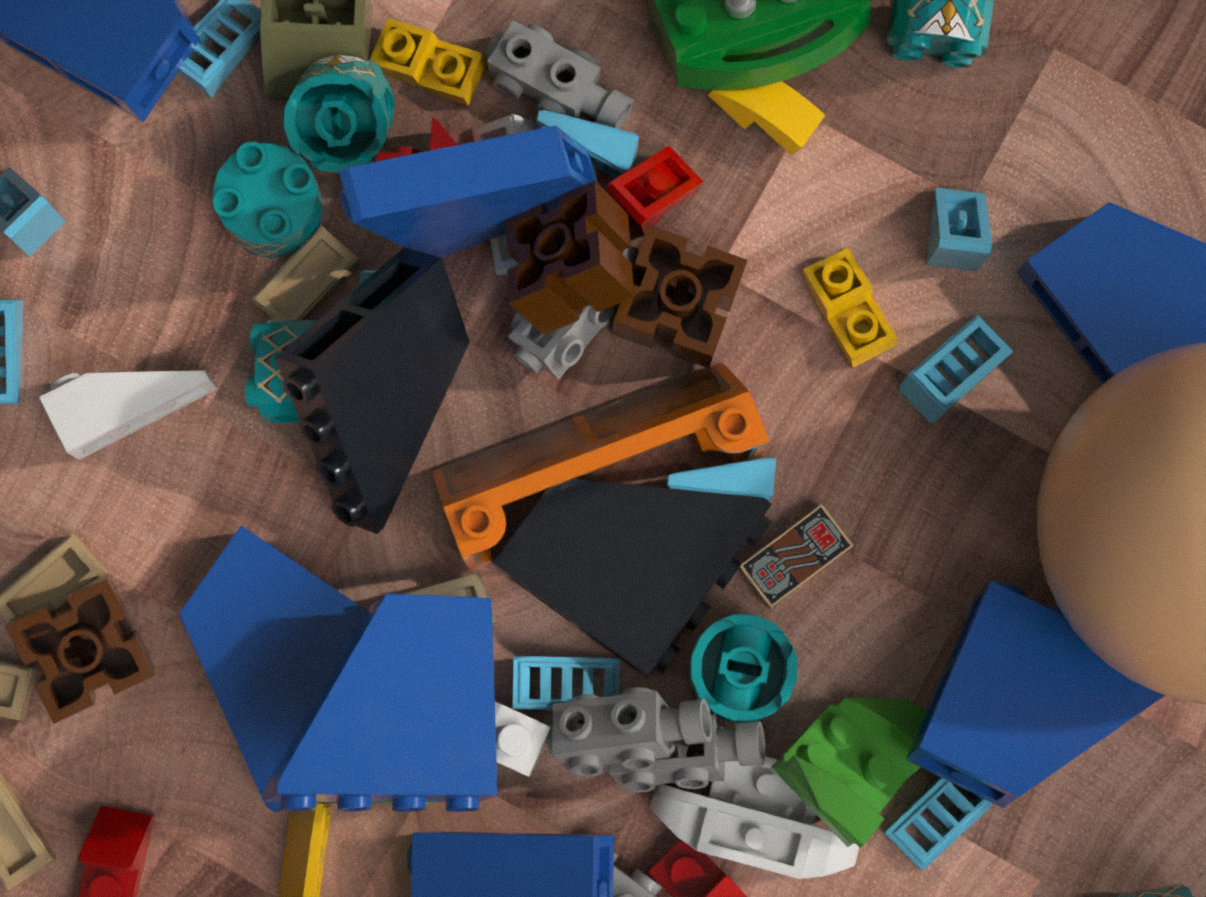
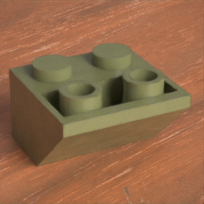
(308, 30)

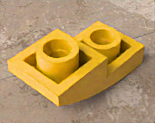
(428, 63)
(776, 109)
(849, 308)

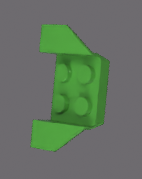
(853, 762)

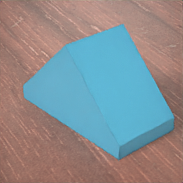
(25, 213)
(959, 230)

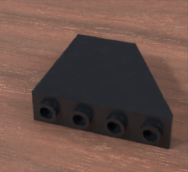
(374, 382)
(631, 560)

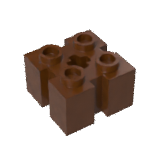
(569, 258)
(709, 285)
(71, 679)

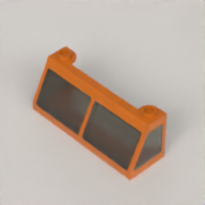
(704, 403)

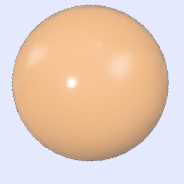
(1129, 522)

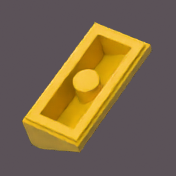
(305, 852)

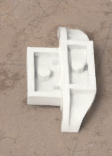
(754, 822)

